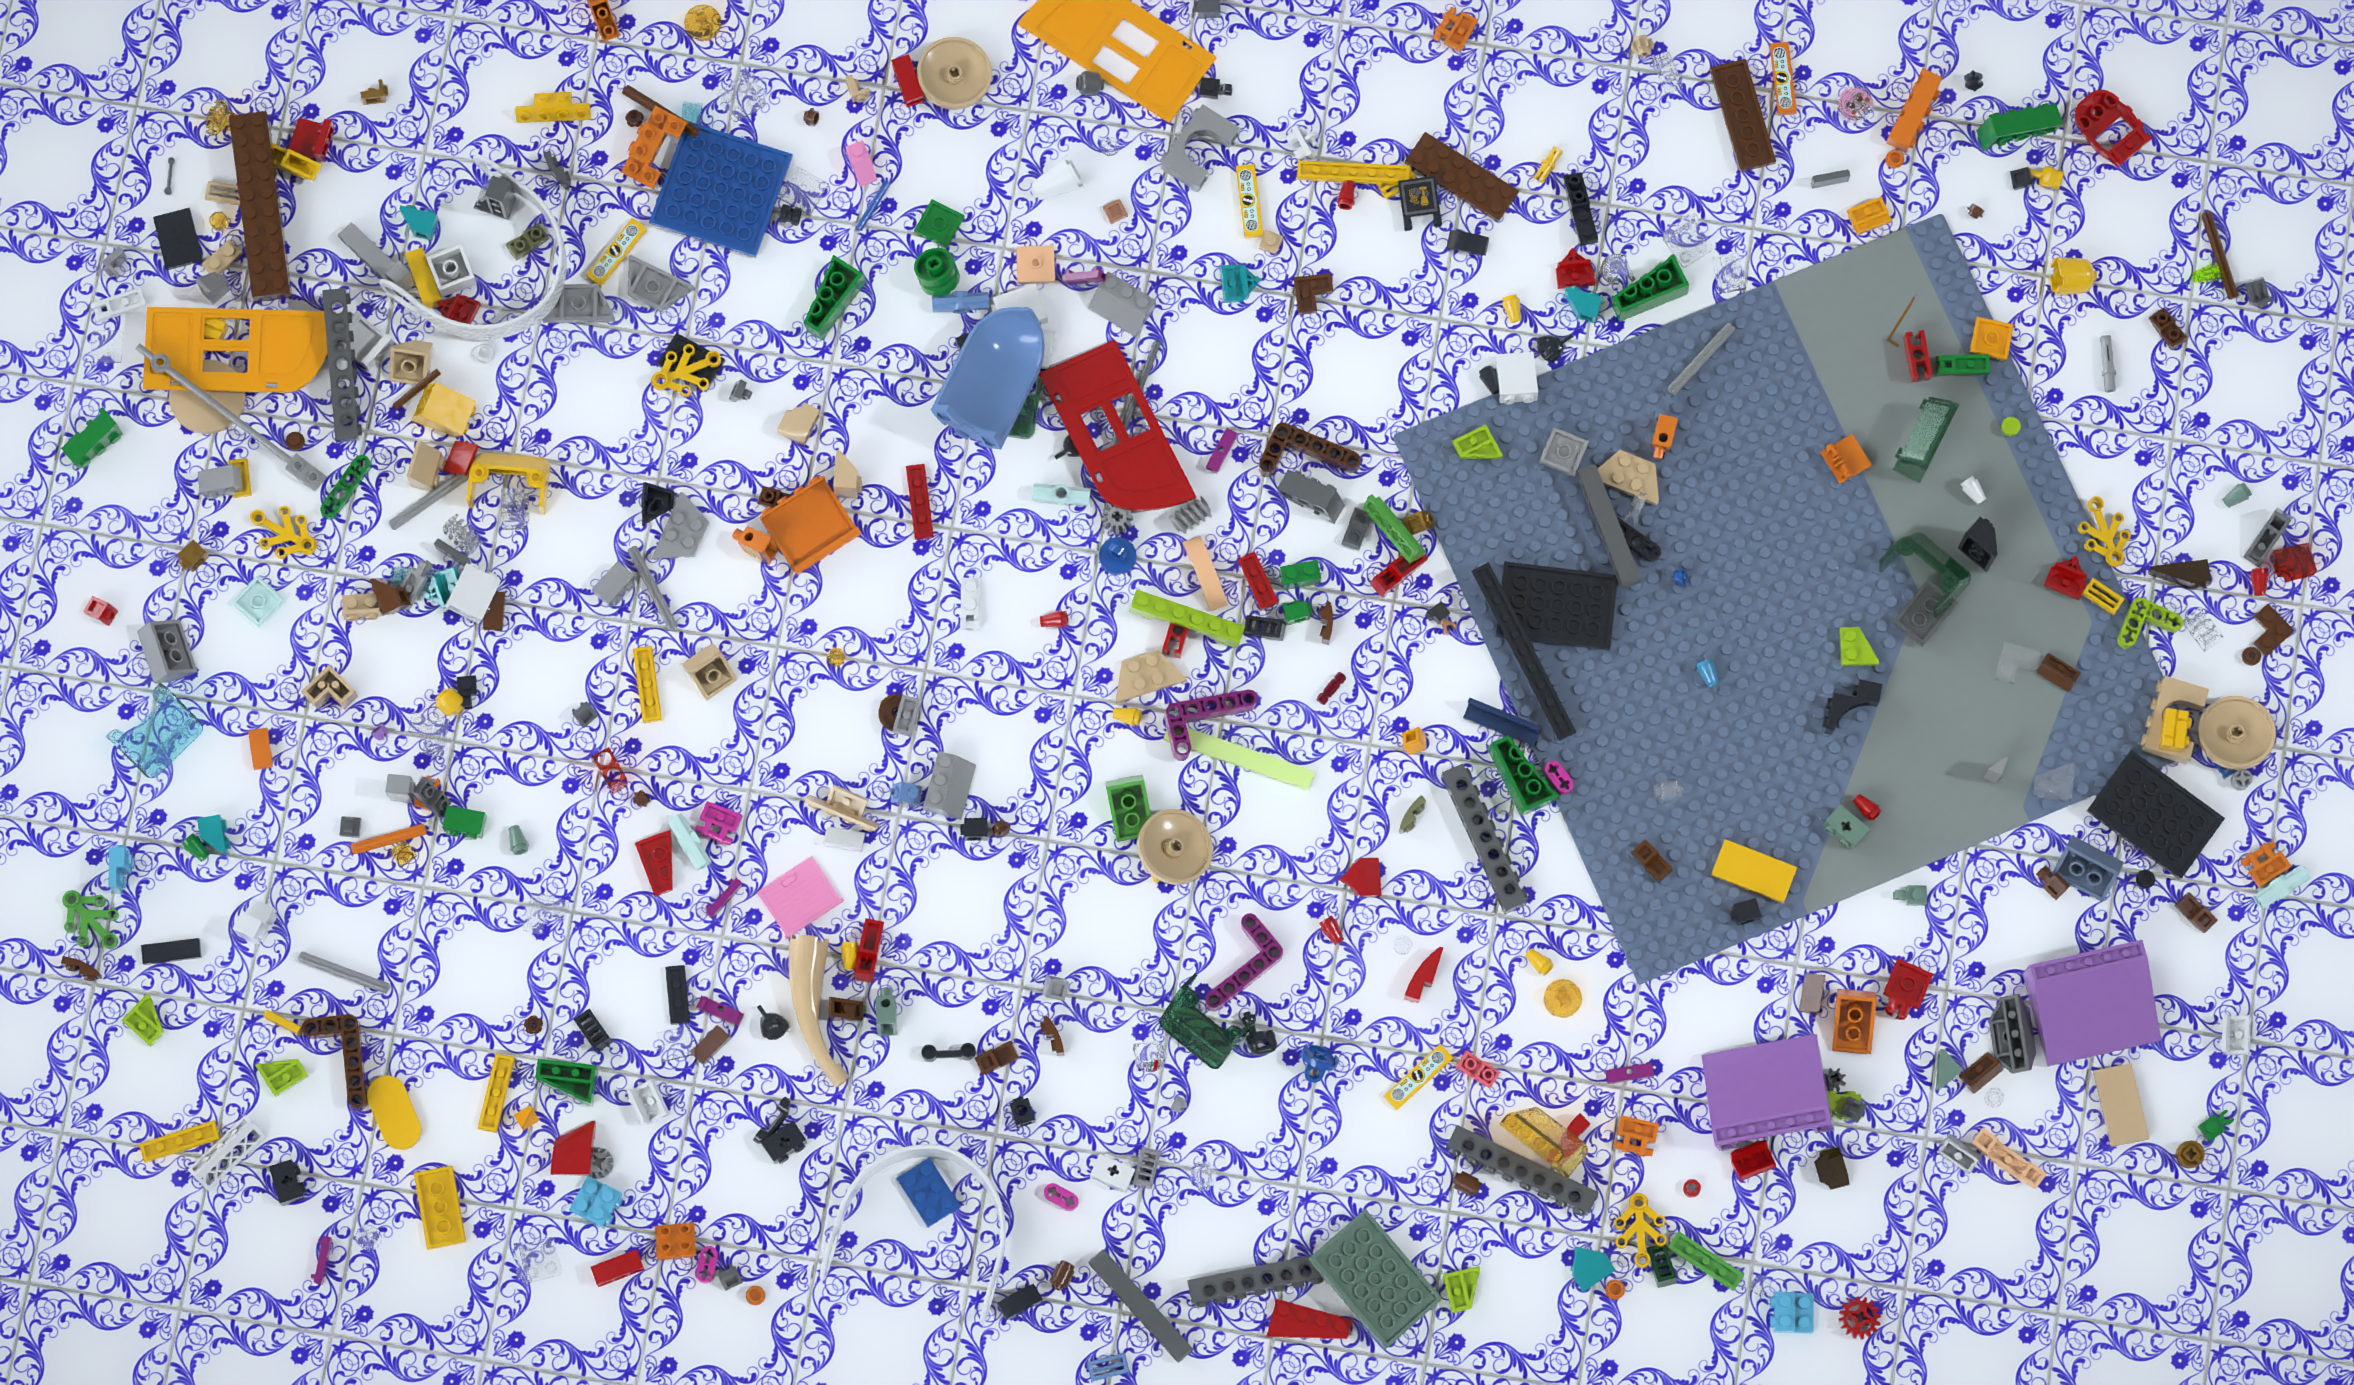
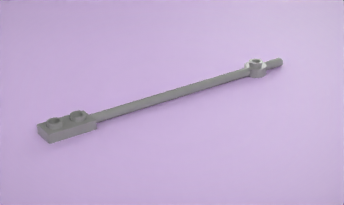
(295, 465)

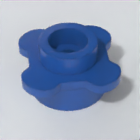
(1680, 577)

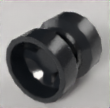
(791, 215)

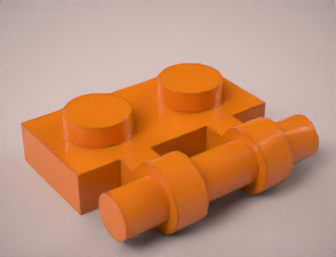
(1460, 31)
(2270, 868)
(1638, 1130)

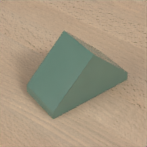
(1946, 1069)

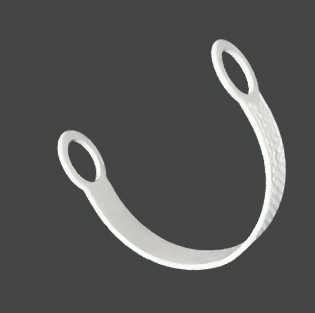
(512, 326)
(917, 1151)

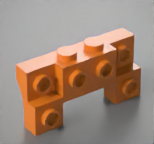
(648, 144)

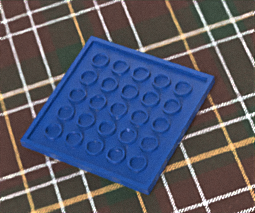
(721, 190)

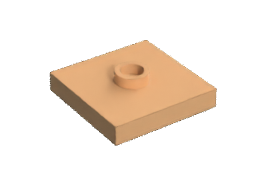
(1035, 264)

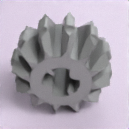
(1109, 519)

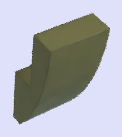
(527, 242)
(1409, 820)

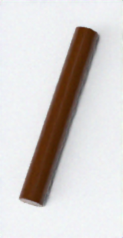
(416, 389)

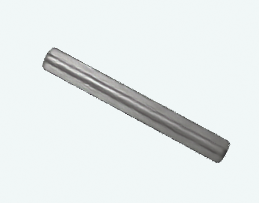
(1701, 358)
(427, 500)
(652, 588)
(344, 972)

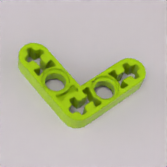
(2146, 614)

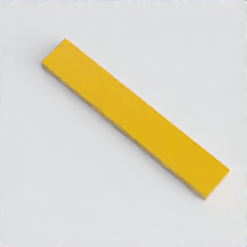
(1352, 172)

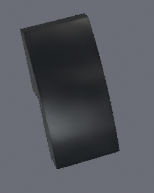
(1467, 242)
(1019, 1302)

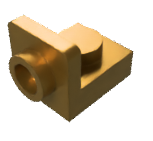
(374, 96)
(1418, 522)

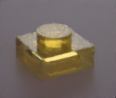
(403, 853)

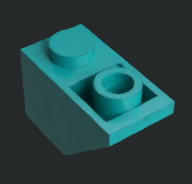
(420, 222)
(1583, 304)
(212, 832)

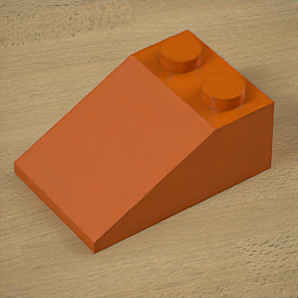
(1854, 1021)

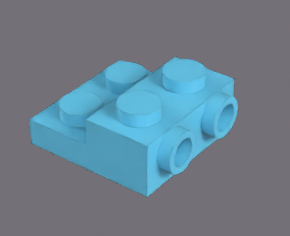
(119, 864)
(596, 1202)
(1792, 1312)

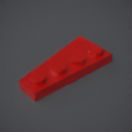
(1298, 1321)

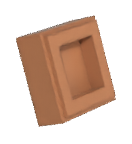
(1115, 211)

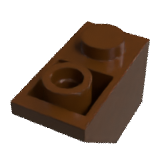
(390, 596)

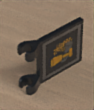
(1419, 198)

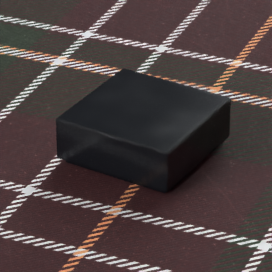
(2021, 178)

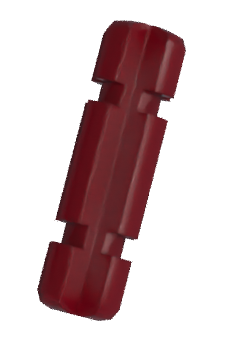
(1331, 688)

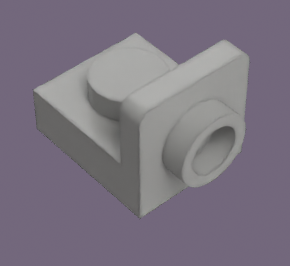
(114, 260)

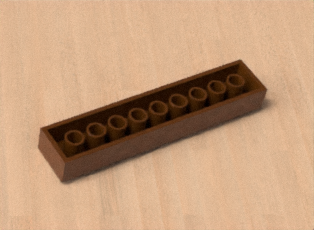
(260, 206)

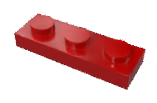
(1257, 581)

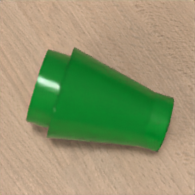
(195, 847)

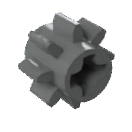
(1839, 1079)

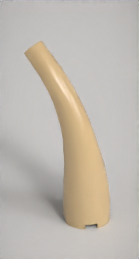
(806, 978)

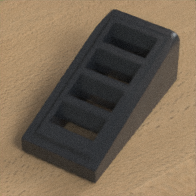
(1279, 636)
(600, 1040)

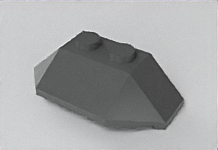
(2012, 1034)

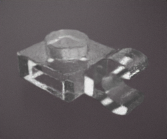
(1637, 503)

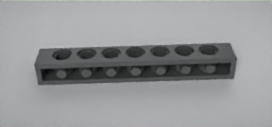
(331, 298)
(1508, 902)
(1533, 1169)
(1200, 1299)

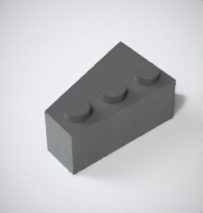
(496, 197)
(1311, 494)

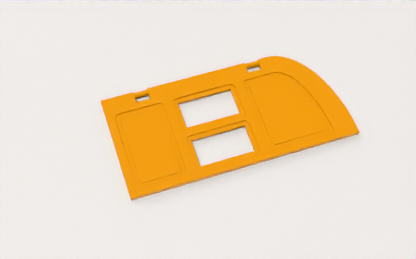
(1085, 26)
(281, 348)

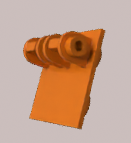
(1845, 458)
(675, 1241)

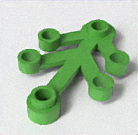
(88, 916)

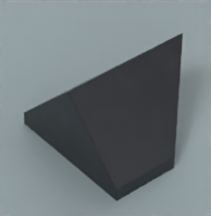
(655, 501)

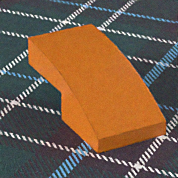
(260, 748)

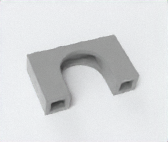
(1203, 123)

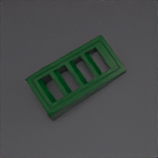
(1662, 1281)

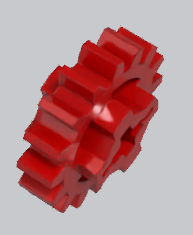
(1868, 1320)

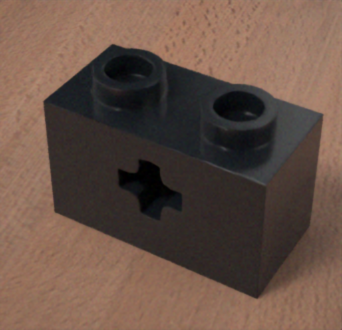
(774, 1142)
(280, 1173)

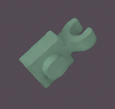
(1914, 895)

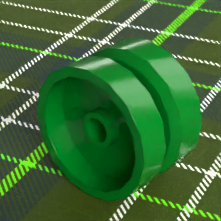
(936, 271)

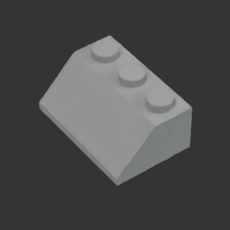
(1122, 304)
(166, 650)
(949, 785)

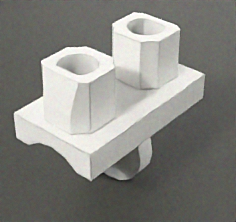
(1298, 135)

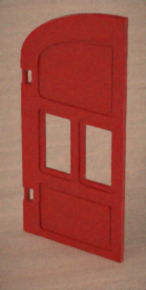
(1138, 470)

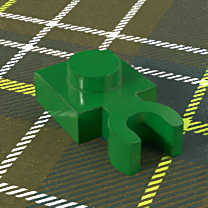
(2214, 1127)

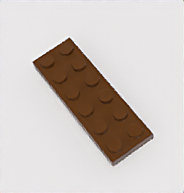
(1742, 115)
(1462, 177)

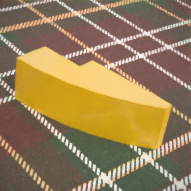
(295, 163)
(423, 277)

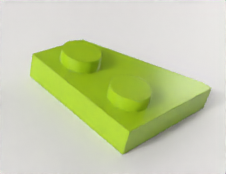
(1477, 445)
(1855, 648)
(144, 1021)
(282, 1074)
(1461, 1288)

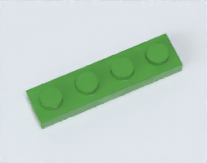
(1706, 1261)

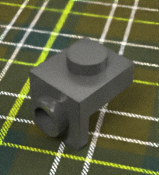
(2258, 292)

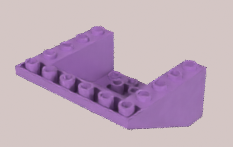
(2093, 1002)
(1766, 1091)

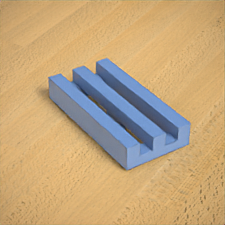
(1095, 1378)

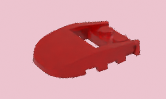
(2100, 111)

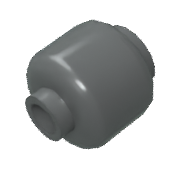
(1089, 83)

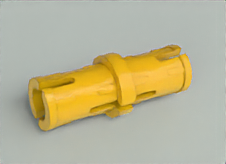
(1548, 164)

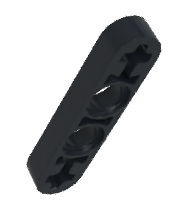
(1631, 533)

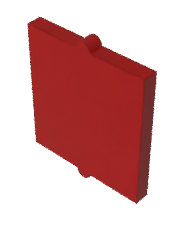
(460, 458)

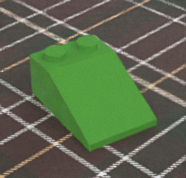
(1128, 806)

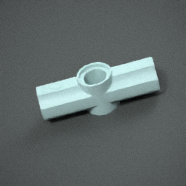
(1048, 493)
(689, 841)
(2281, 887)

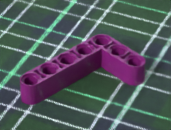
(1203, 713)
(1248, 967)

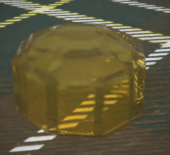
(218, 221)
(836, 657)

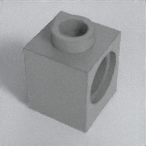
(1055, 987)

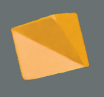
(1414, 740)
(526, 1117)

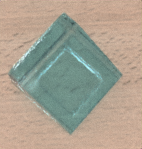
(692, 111)

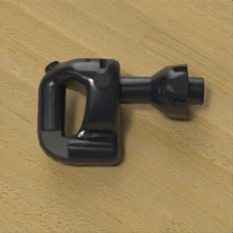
(1257, 1037)

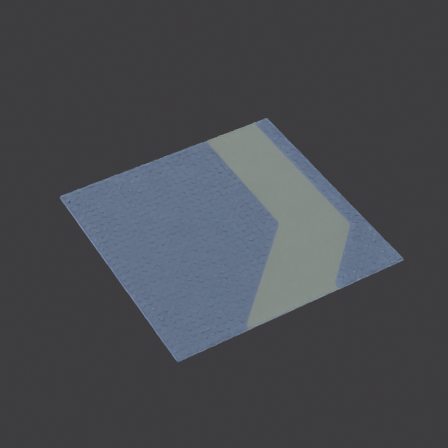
(1773, 575)

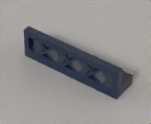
(1502, 722)

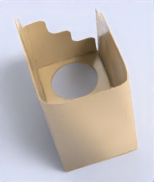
(799, 423)

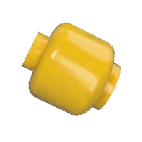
(449, 701)

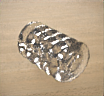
(461, 535)

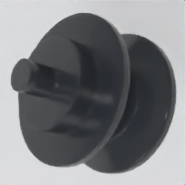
(1973, 80)

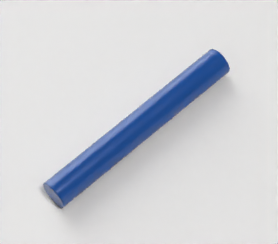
(872, 206)

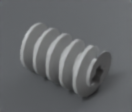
(1191, 515)

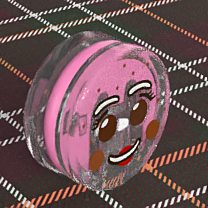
(1854, 104)

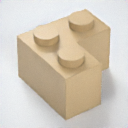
(328, 685)

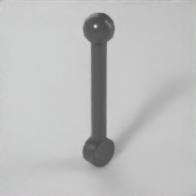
(167, 190)

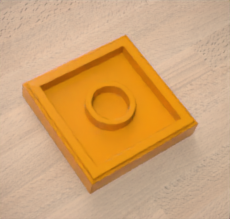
(1991, 338)

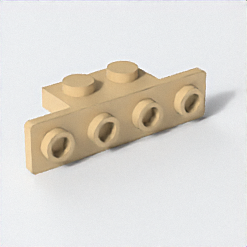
(845, 805)

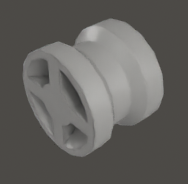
(2243, 776)

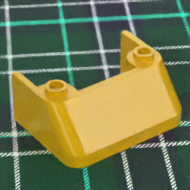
(535, 468)

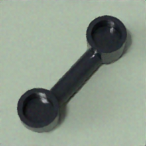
(966, 1052)
(784, 1108)

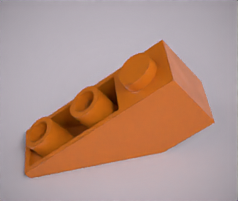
(604, 19)

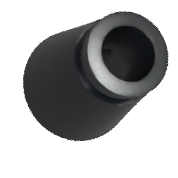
(1489, 377)

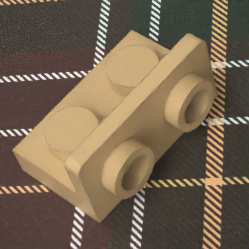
(360, 606)

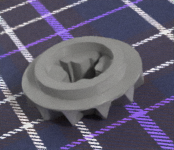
(606, 1165)

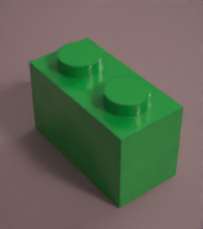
(1300, 575)
(464, 822)

